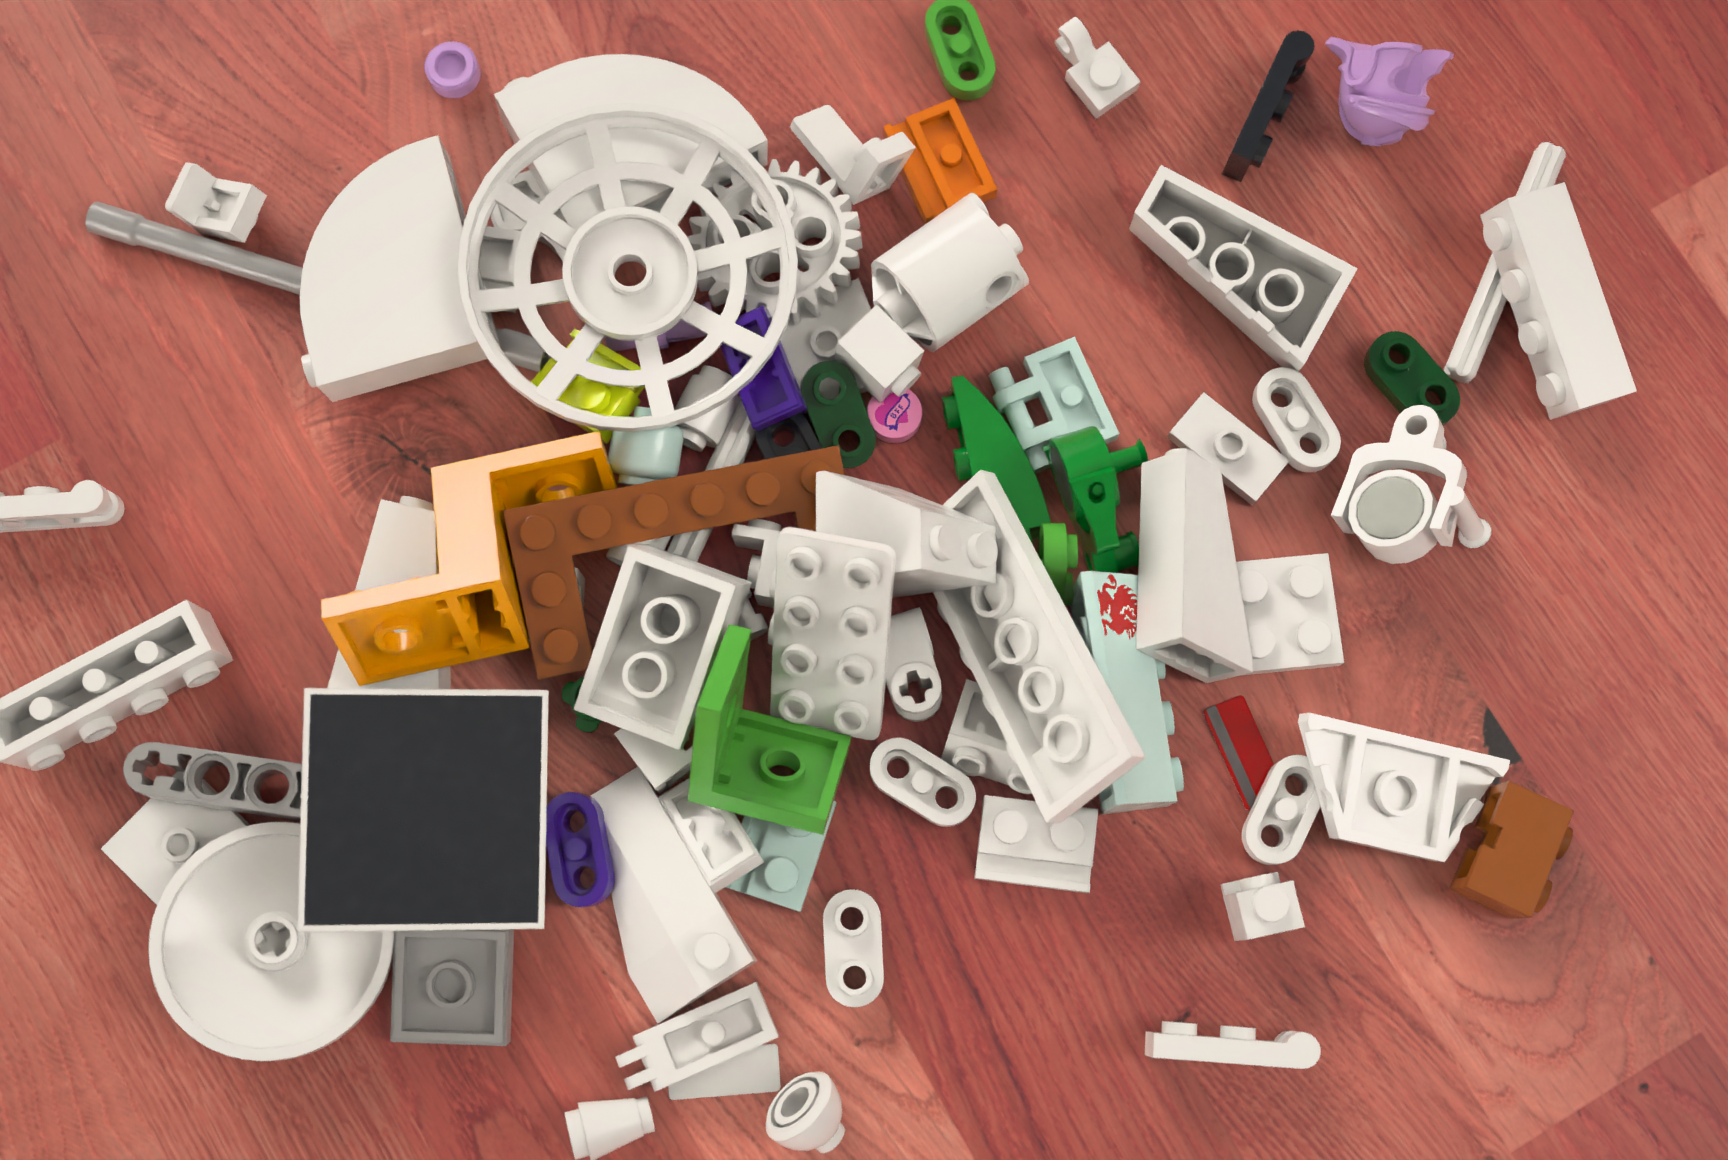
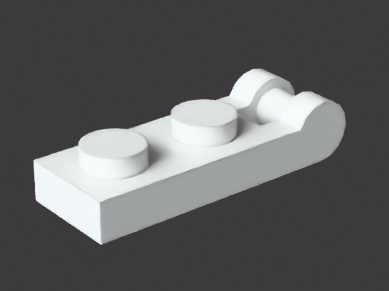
(47, 508)
(1233, 1046)

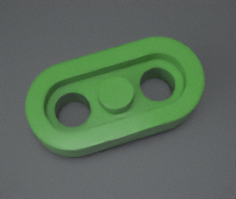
(962, 51)
(1058, 553)

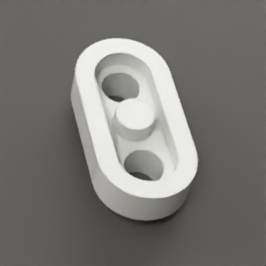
(1300, 420)
(925, 778)
(1286, 813)
(853, 948)

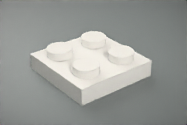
(1290, 613)

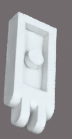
(701, 1038)

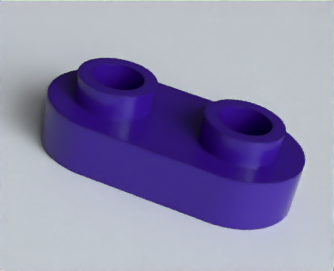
(574, 851)

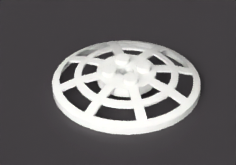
(623, 236)

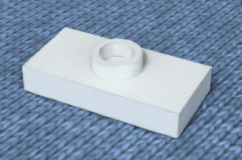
(1219, 437)
(712, 838)

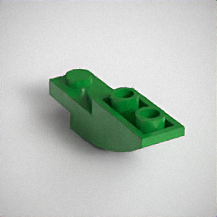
(992, 447)

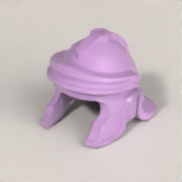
(1385, 88)

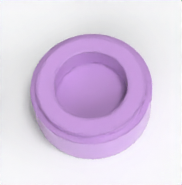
(452, 69)

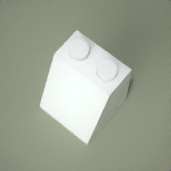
(931, 542)

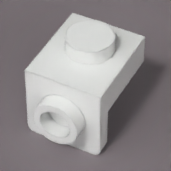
(214, 204)

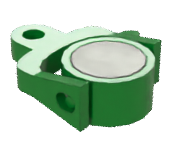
(1091, 494)

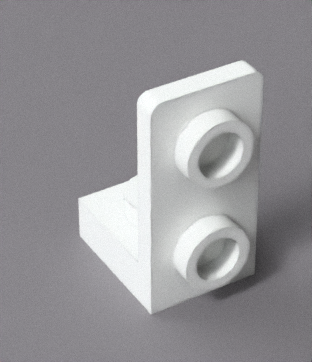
(856, 167)

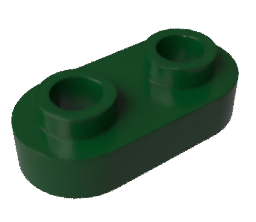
(1407, 382)
(839, 414)

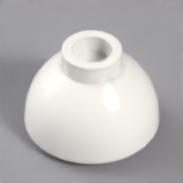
(807, 1114)

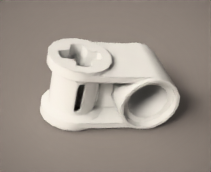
(912, 660)

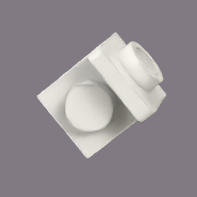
(759, 536)

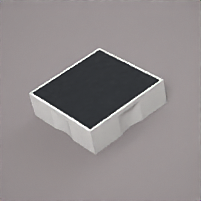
(423, 809)

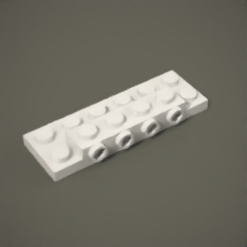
(1036, 667)

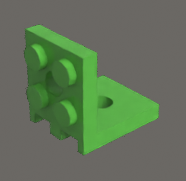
(740, 746)

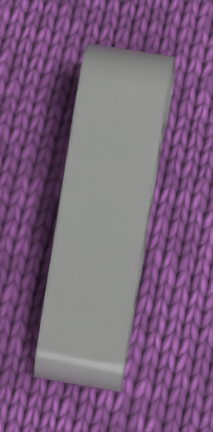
(240, 795)

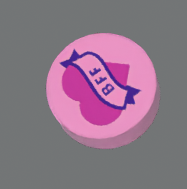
(895, 417)

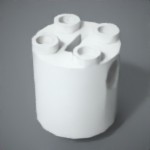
(948, 273)

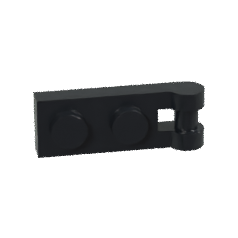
(1270, 104)

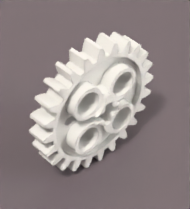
(814, 212)

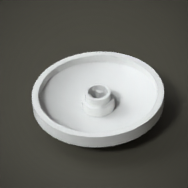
(237, 966)

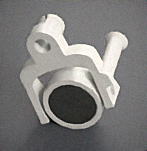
(1396, 509)

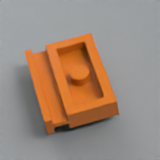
(945, 160)

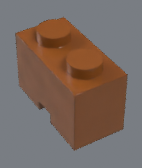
(1516, 851)

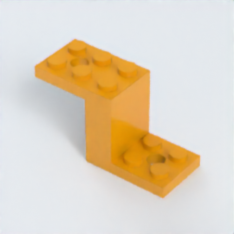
(475, 600)

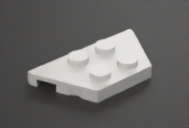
(1395, 787)

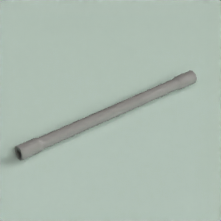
(137, 230)

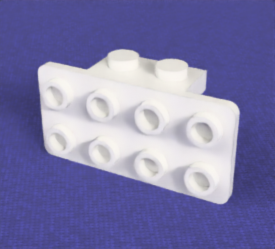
(830, 631)

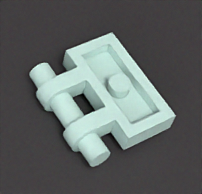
(1066, 393)

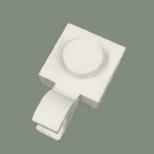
(1097, 75)

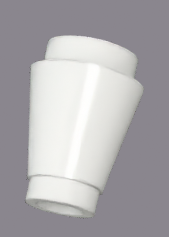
(607, 1125)

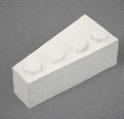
(1245, 266)

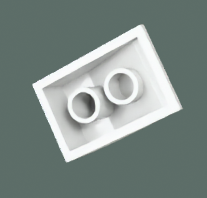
(659, 643)

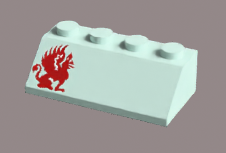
(1107, 622)

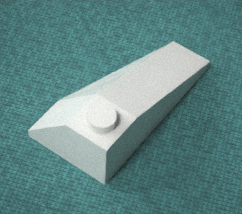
(667, 916)

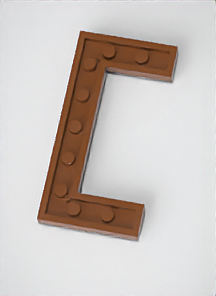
(552, 531)

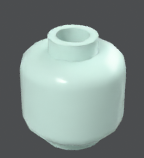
(645, 454)

